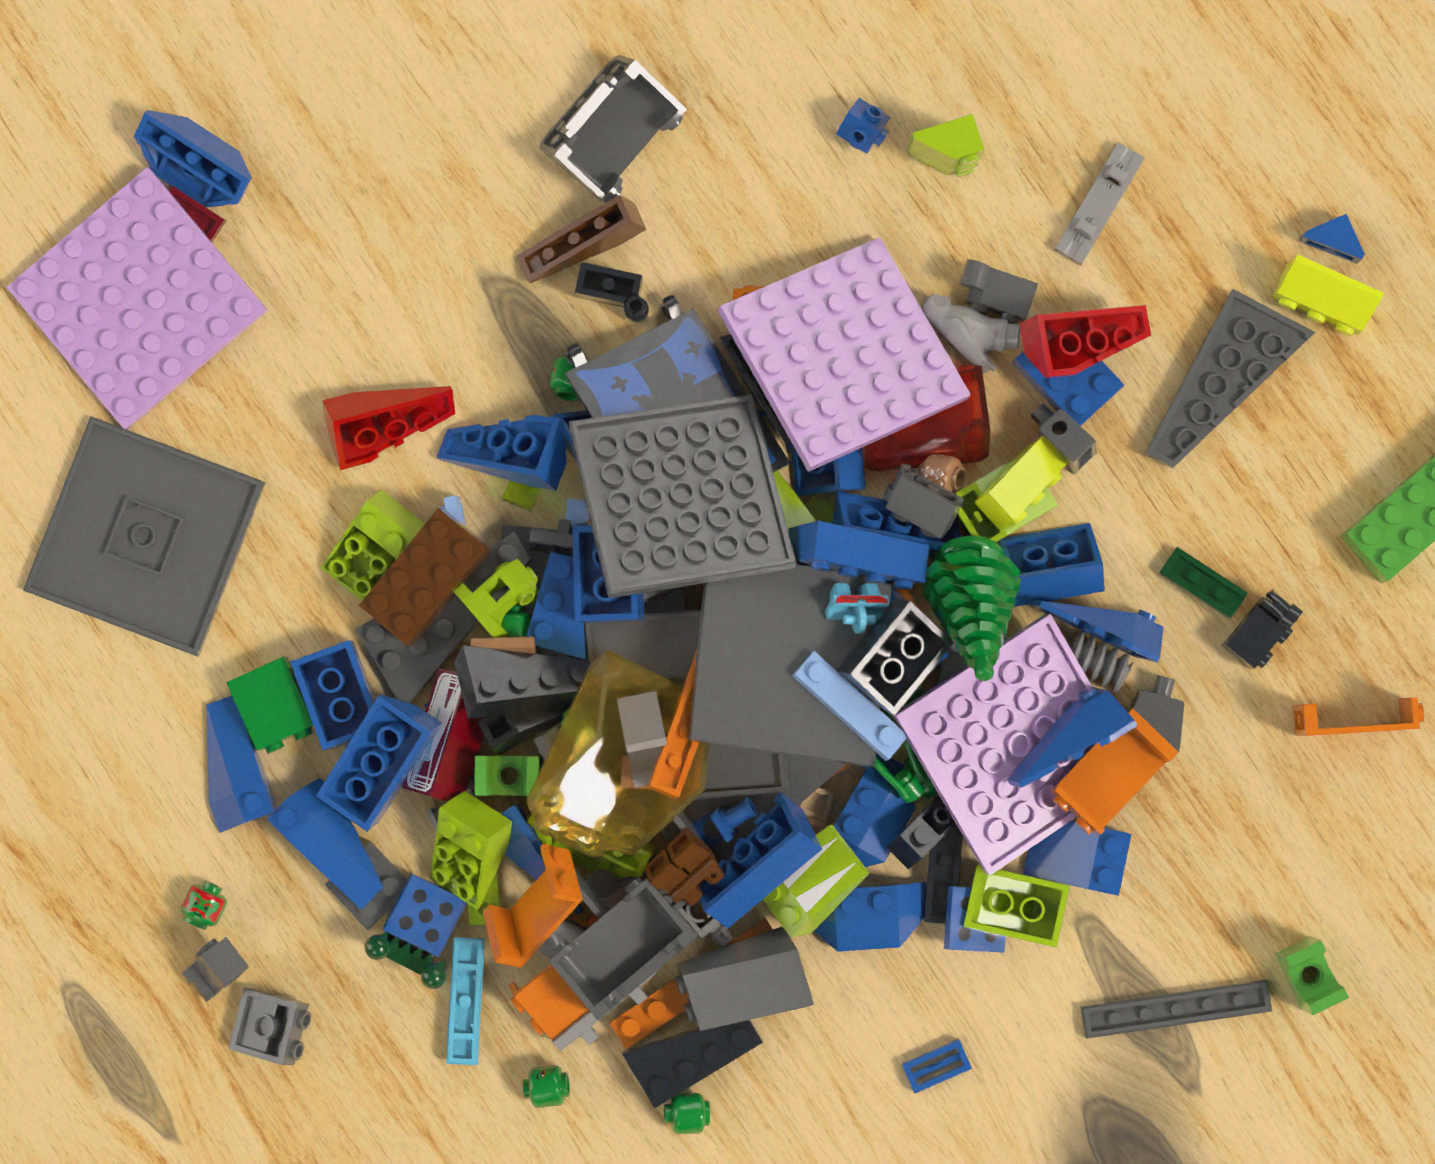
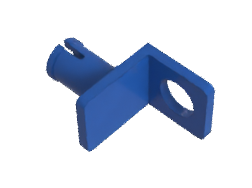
(725, 821)

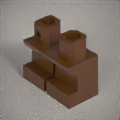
(684, 868)

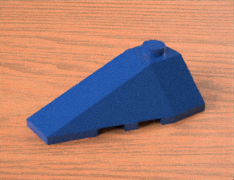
(518, 451)
(1124, 630)
(1085, 722)
(235, 772)
(328, 843)
(525, 845)

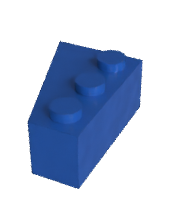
(554, 611)

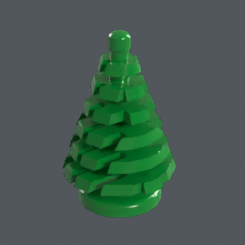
(973, 598)

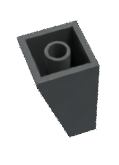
(744, 981)

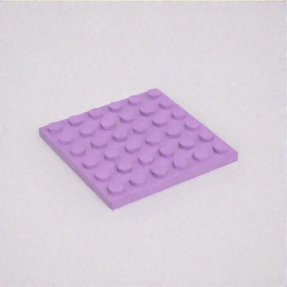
(137, 298)
(843, 353)
(980, 731)

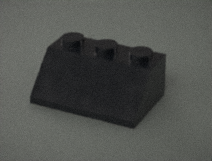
(895, 656)

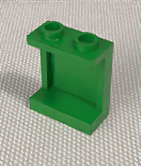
(271, 705)

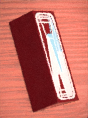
(450, 756)

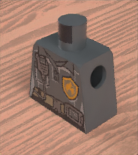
(1074, 445)

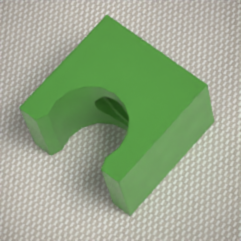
(489, 774)
(1324, 989)

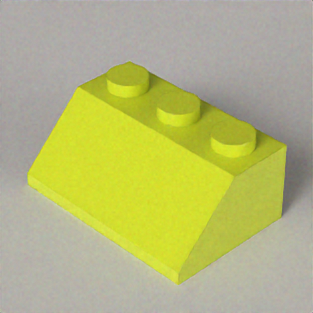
(1326, 295)

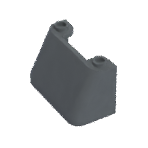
(611, 126)
(622, 948)

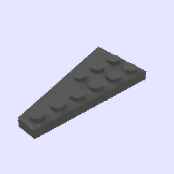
(1234, 360)
(411, 667)

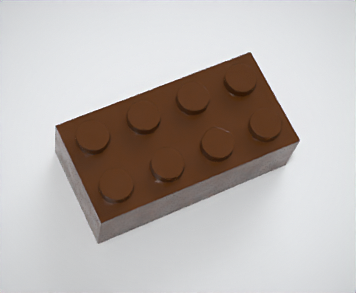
(425, 577)

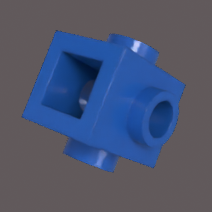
(864, 126)

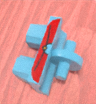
(856, 609)

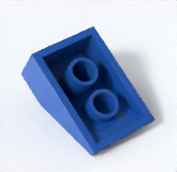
(1080, 858)

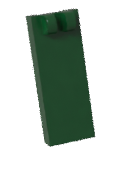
(1203, 583)

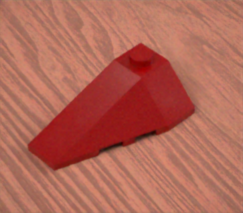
(1078, 339)
(374, 420)

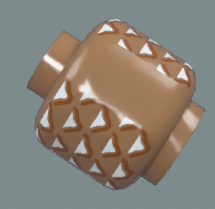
(944, 471)

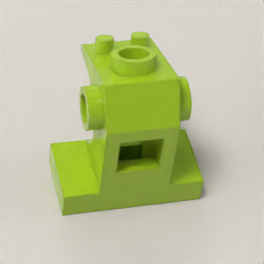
(489, 612)

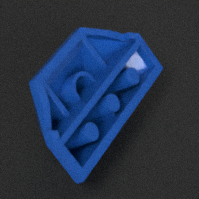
(192, 159)
(873, 814)
(875, 917)

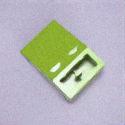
(978, 524)
(371, 544)
(468, 847)

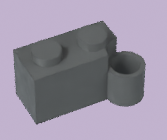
(997, 291)

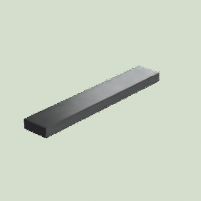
(1176, 1009)

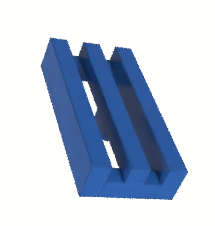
(941, 1077)

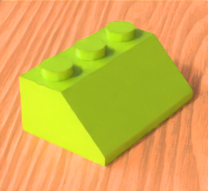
(949, 146)

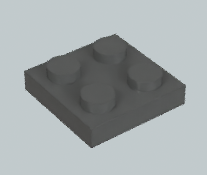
(393, 884)

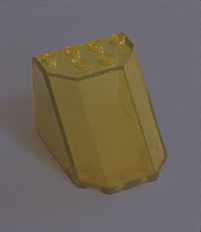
(580, 783)

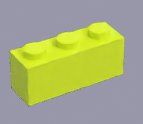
(1022, 483)

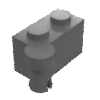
(922, 502)
(215, 968)

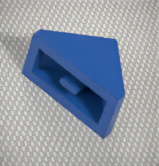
(1335, 238)

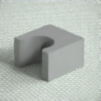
(642, 733)

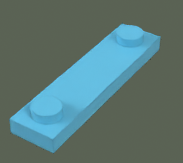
(465, 1001)

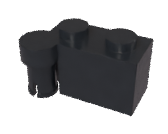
(613, 288)
(1261, 630)

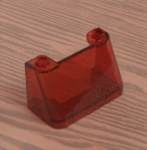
(954, 432)

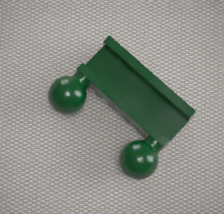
(381, 946)

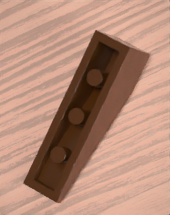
(584, 238)

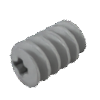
(1099, 661)

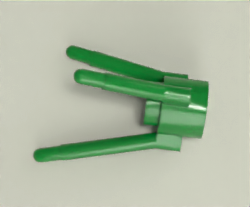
(905, 783)

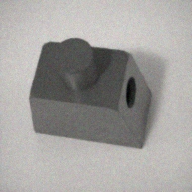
(1161, 710)

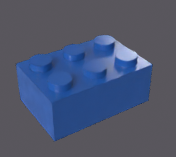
(1075, 394)
(590, 590)
(334, 692)

